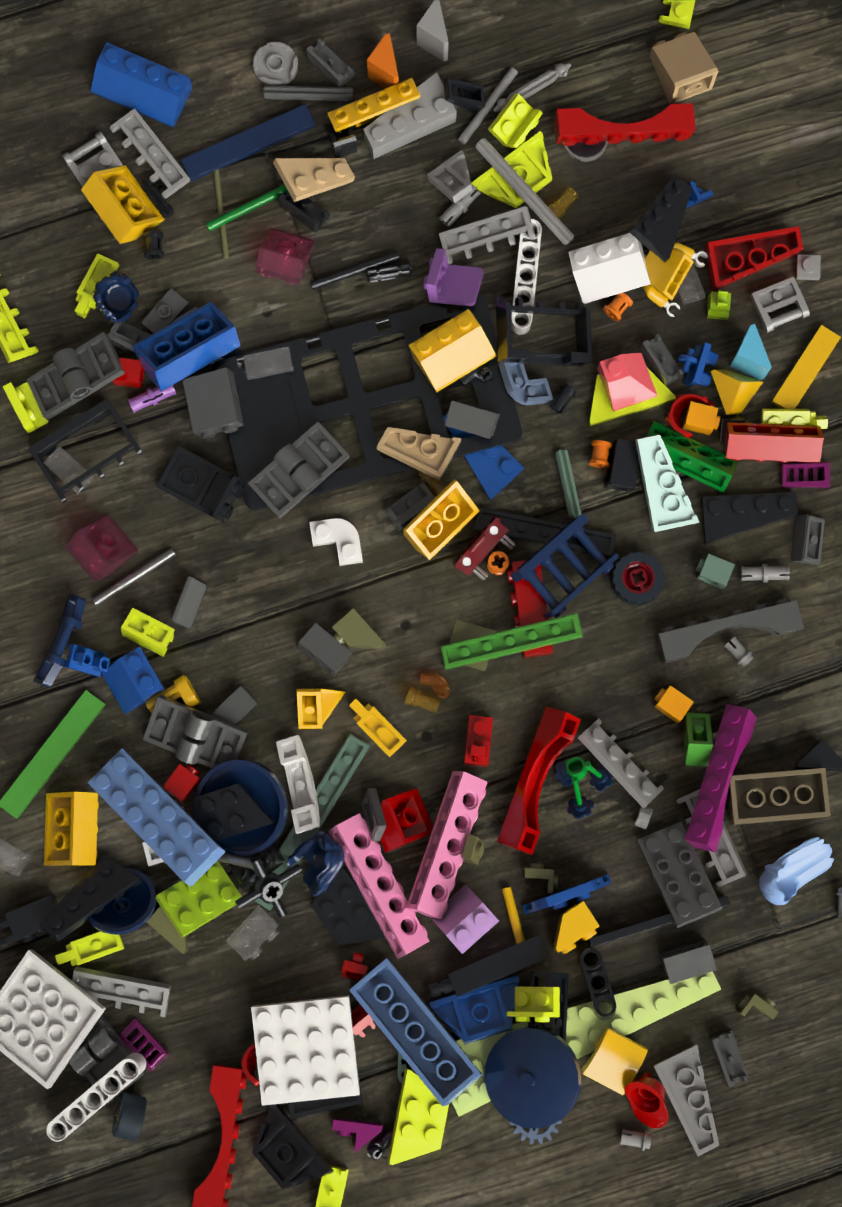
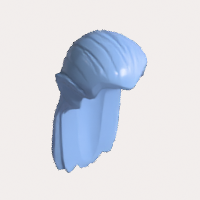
(795, 869)

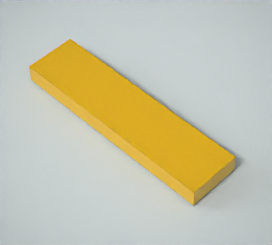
(806, 369)

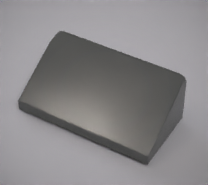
(808, 539)
(188, 602)

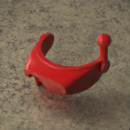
(677, 408)
(248, 1064)

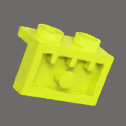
(515, 122)
(25, 406)
(537, 1003)

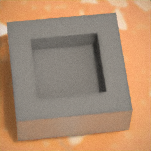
(808, 267)

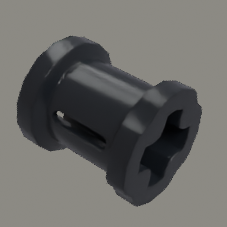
(154, 245)

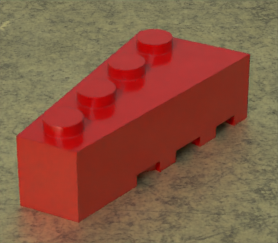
(745, 255)

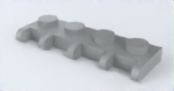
(152, 152)
(486, 232)
(619, 764)
(726, 857)
(123, 989)

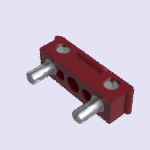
(481, 546)

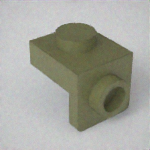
(473, 850)
(537, 871)
(764, 1005)

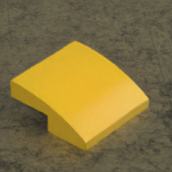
(614, 1060)

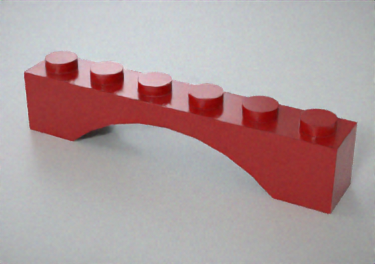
(578, 126)
(552, 737)
(226, 1090)

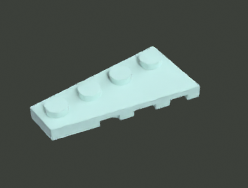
(664, 494)

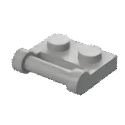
(101, 161)
(776, 297)

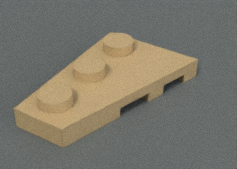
(312, 175)
(421, 451)

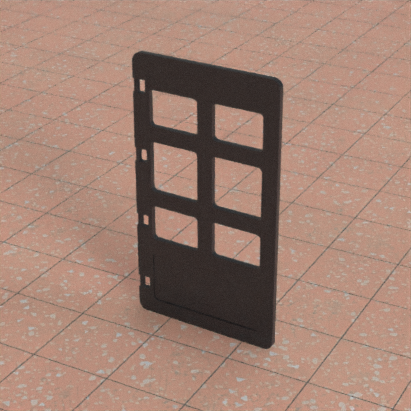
(280, 408)

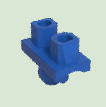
(695, 362)
(86, 660)

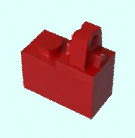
(478, 741)

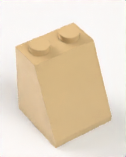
(683, 67)

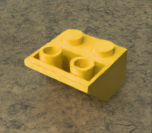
(573, 925)

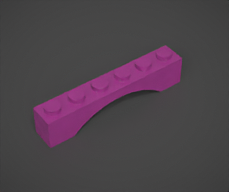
(708, 815)

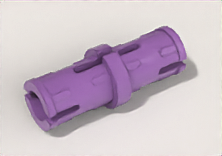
(150, 397)

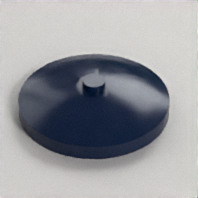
(262, 786)
(532, 1077)

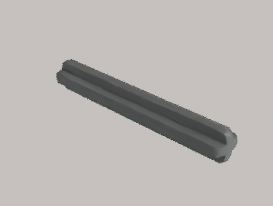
(308, 93)

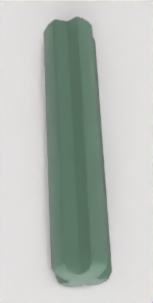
(568, 483)

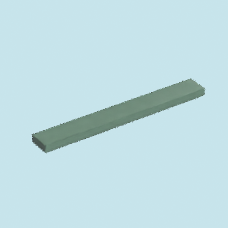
(327, 795)

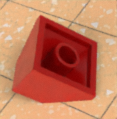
(405, 820)

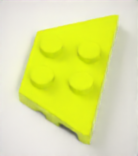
(531, 165)
(602, 409)
(418, 1121)

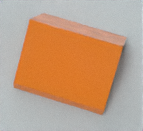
(382, 64)

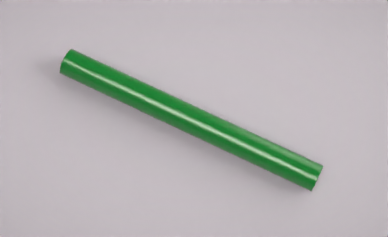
(245, 208)

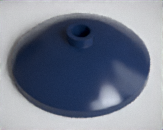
(139, 903)

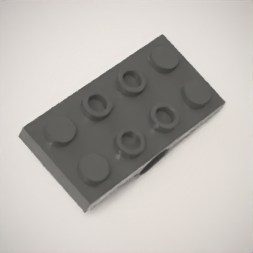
(75, 375)
(298, 470)
(193, 734)
(679, 875)
(100, 1054)

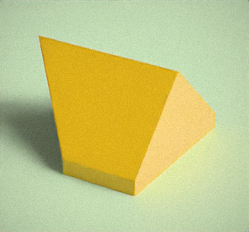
(735, 389)
(316, 706)

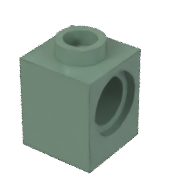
(714, 571)

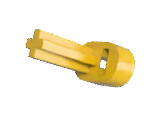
(181, 688)

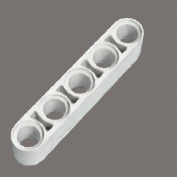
(528, 266)
(88, 1104)

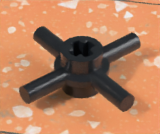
(268, 886)

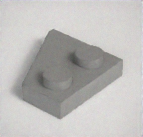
(452, 177)

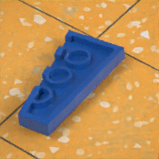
(492, 467)

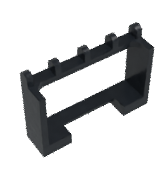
(523, 356)
(48, 445)

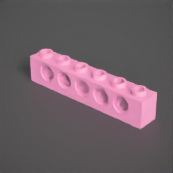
(437, 851)
(376, 898)

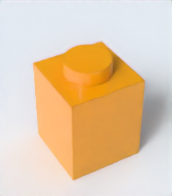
(701, 418)
(673, 703)

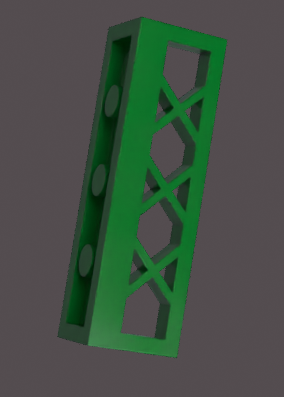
(691, 463)

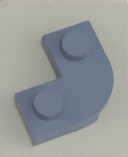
(524, 390)

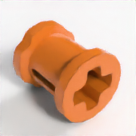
(618, 306)
(600, 454)
(501, 556)

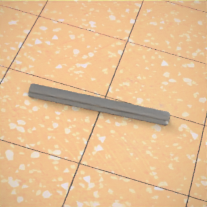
(524, 191)

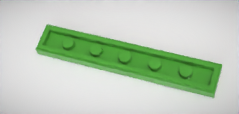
(512, 641)
(51, 754)

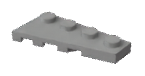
(687, 1092)

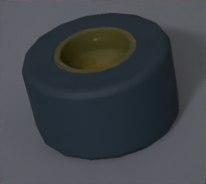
(129, 1116)

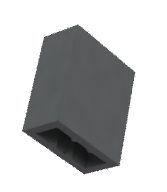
(213, 403)

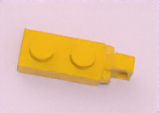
(377, 728)

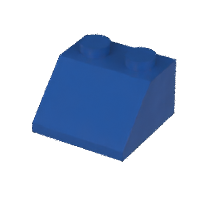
(133, 680)

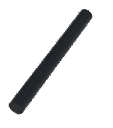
(354, 270)

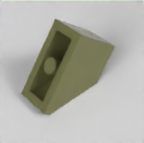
(356, 632)
(164, 927)

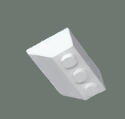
(609, 267)

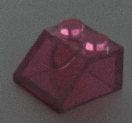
(284, 256)
(101, 548)

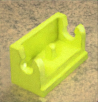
(147, 632)
(332, 1188)

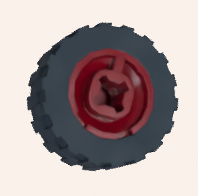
(637, 578)

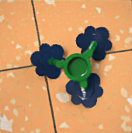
(575, 770)

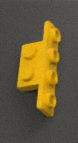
(374, 105)

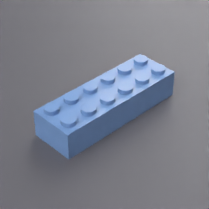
(156, 817)
(416, 1032)

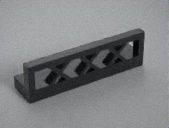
(557, 1024)

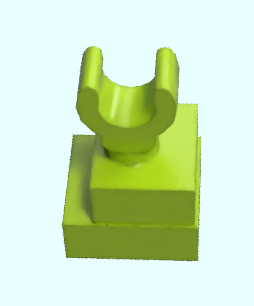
(718, 305)

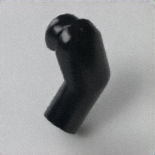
(481, 373)
(378, 1147)

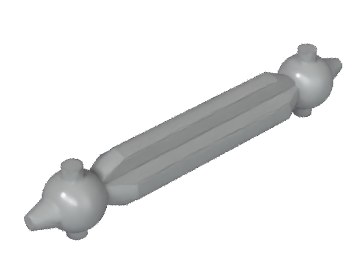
(536, 84)

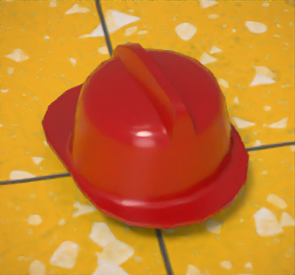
(647, 1101)

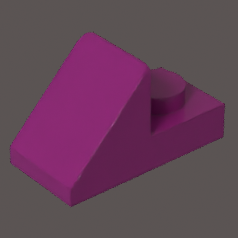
(364, 1130)

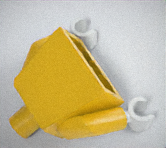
(669, 275)

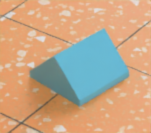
(751, 355)

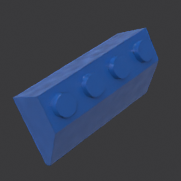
(140, 85)
(186, 345)

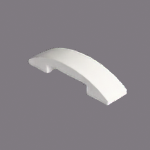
(300, 783)

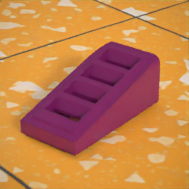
(806, 483)
(163, 1052)

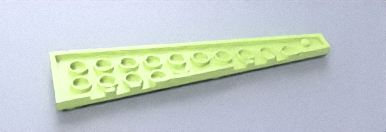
(633, 1011)

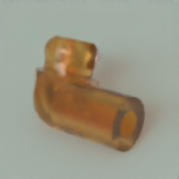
(437, 682)

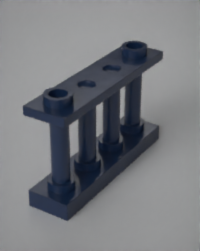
(544, 558)

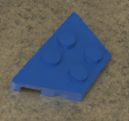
(560, 899)
(479, 1012)

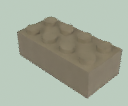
(778, 796)

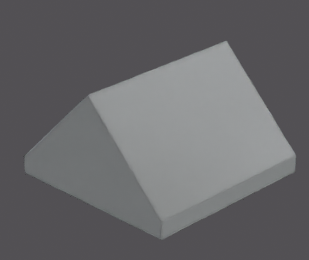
(432, 32)

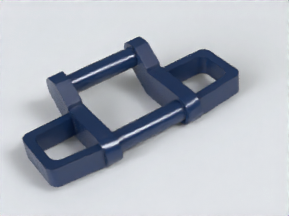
(68, 621)

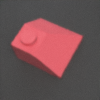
(626, 380)

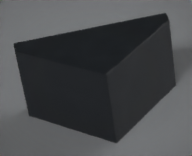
(342, 142)
(820, 757)

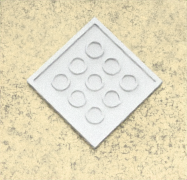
(44, 1018)
(305, 1050)

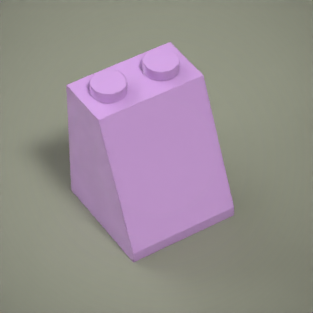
(465, 919)

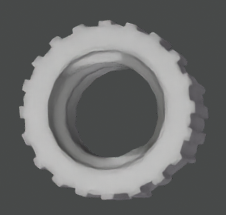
(643, 817)

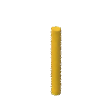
(513, 915)

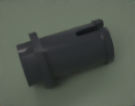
(563, 398)

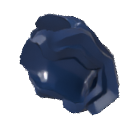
(116, 297)
(323, 858)

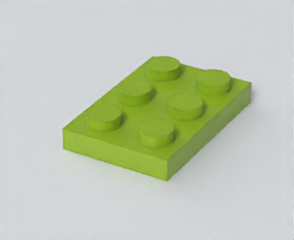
(196, 905)

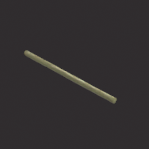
(221, 212)

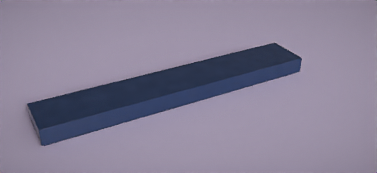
(248, 142)

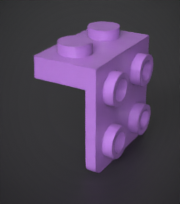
(452, 282)

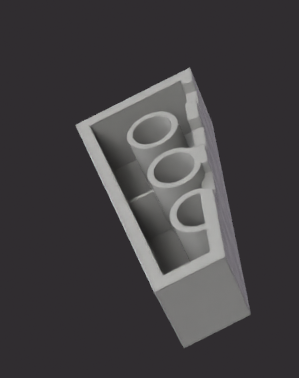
(411, 120)

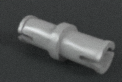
(458, 208)
(765, 573)

